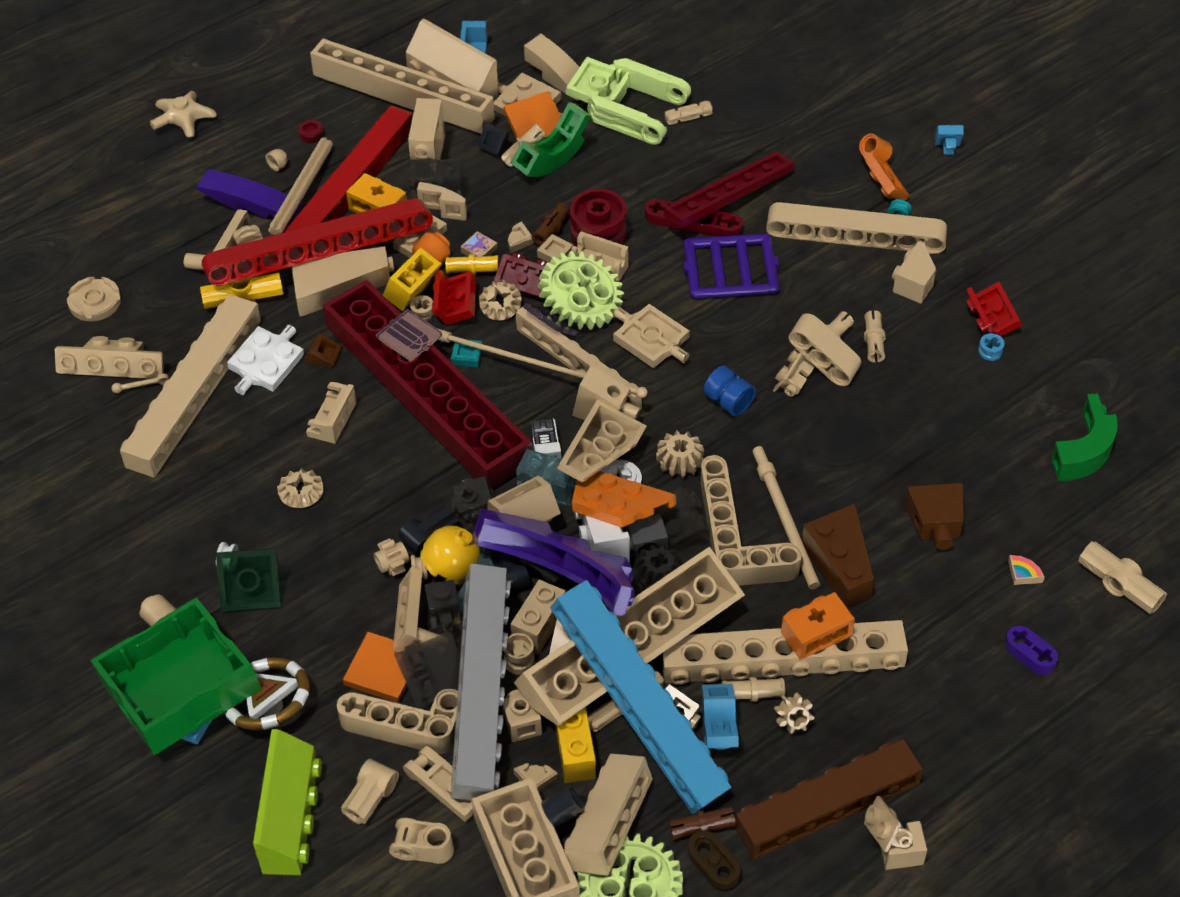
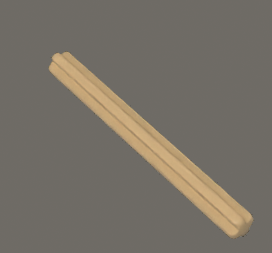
(300, 187)

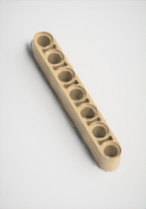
(855, 227)

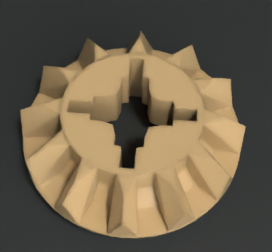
(492, 308)
(309, 494)

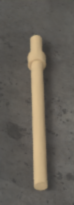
(767, 473)

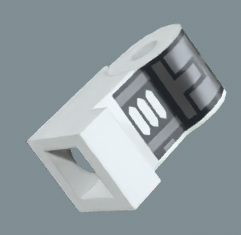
(545, 437)

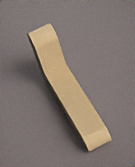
(778, 561)

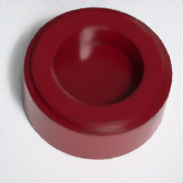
(310, 131)

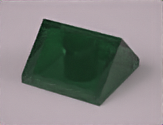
(249, 579)

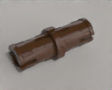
(551, 223)
(702, 822)

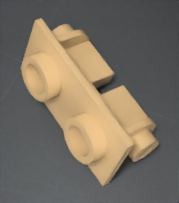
(789, 377)
(885, 826)

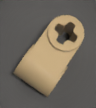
(416, 838)

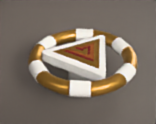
(269, 699)

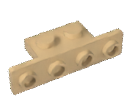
(109, 358)

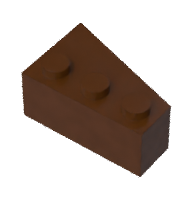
(840, 554)

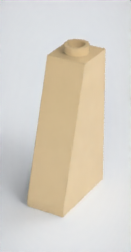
(331, 276)

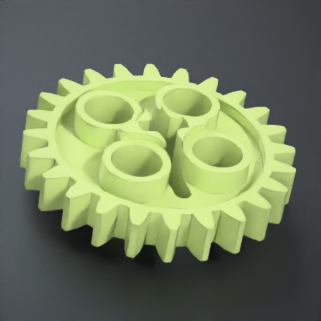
(580, 290)
(662, 882)

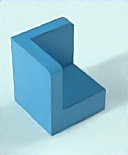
(475, 34)

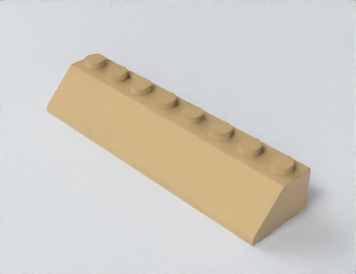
(654, 621)

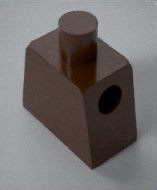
(936, 512)

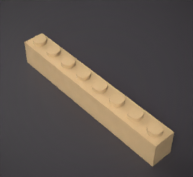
(400, 84)
(189, 386)

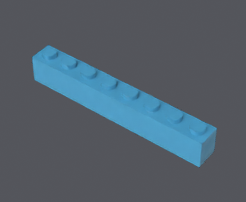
(640, 696)

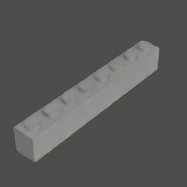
(480, 683)

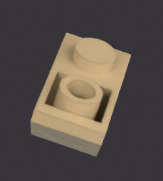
(916, 274)

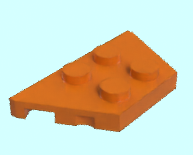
(617, 499)

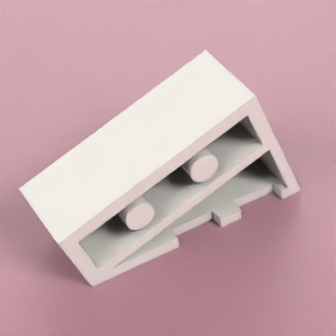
(604, 536)

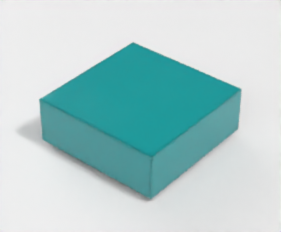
(466, 355)

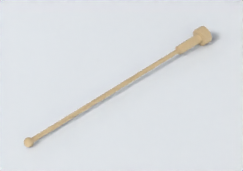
(447, 337)

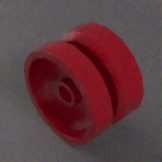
(599, 214)

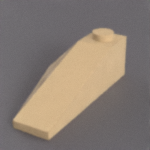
(600, 441)

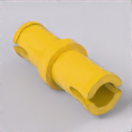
(472, 263)

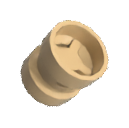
(519, 653)

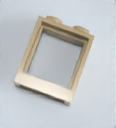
(427, 130)

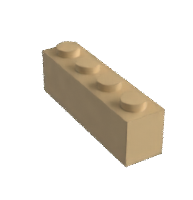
(608, 814)

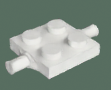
(265, 359)

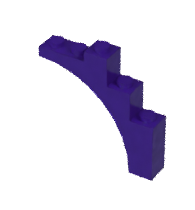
(560, 553)

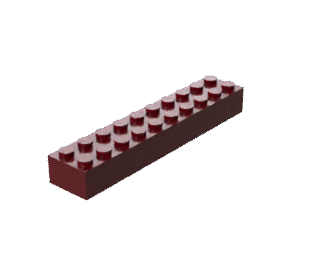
(429, 387)

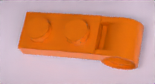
(876, 153)

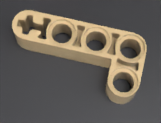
(360, 712)

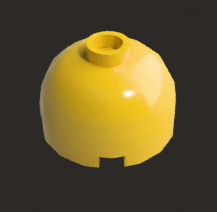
(450, 553)

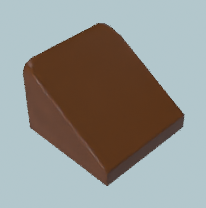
(322, 351)

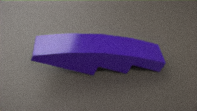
(243, 194)

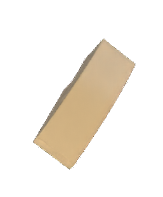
(553, 62)

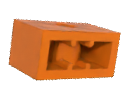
(817, 625)

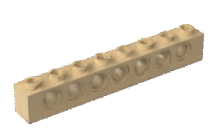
(769, 643)

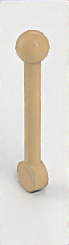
(117, 387)

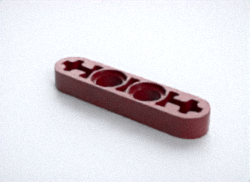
(725, 220)

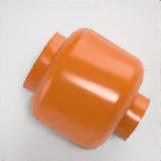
(435, 245)

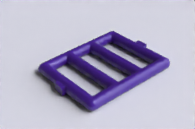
(721, 289)

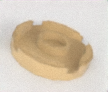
(93, 299)

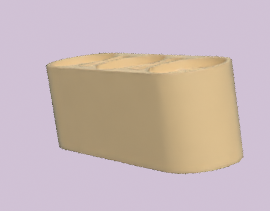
(825, 349)

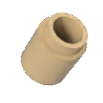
(155, 608)

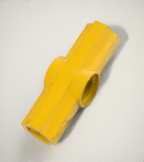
(248, 289)

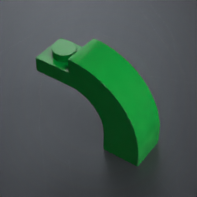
(557, 148)
(1086, 455)

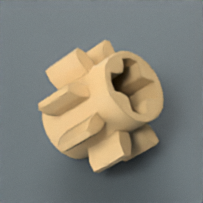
(391, 557)
(789, 707)

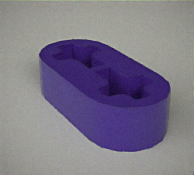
(1031, 649)

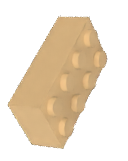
(523, 843)

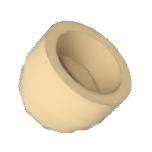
(276, 159)

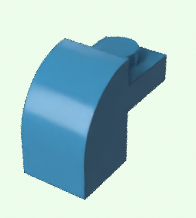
(719, 716)

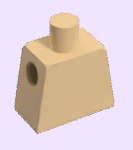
(602, 387)

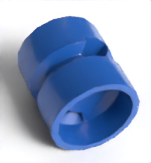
(729, 390)

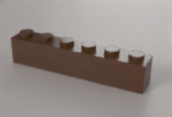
(827, 798)

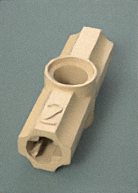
(1122, 577)

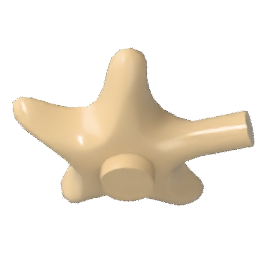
(182, 112)

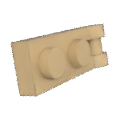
(437, 780)

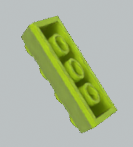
(286, 805)

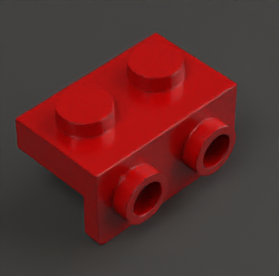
(454, 297)
(995, 310)

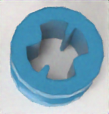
(991, 340)

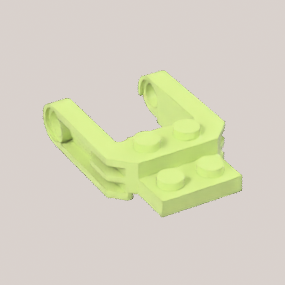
(606, 85)

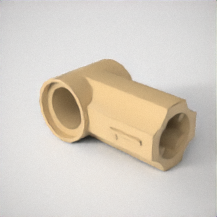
(372, 785)

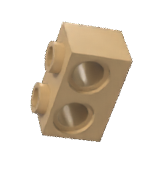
(536, 616)

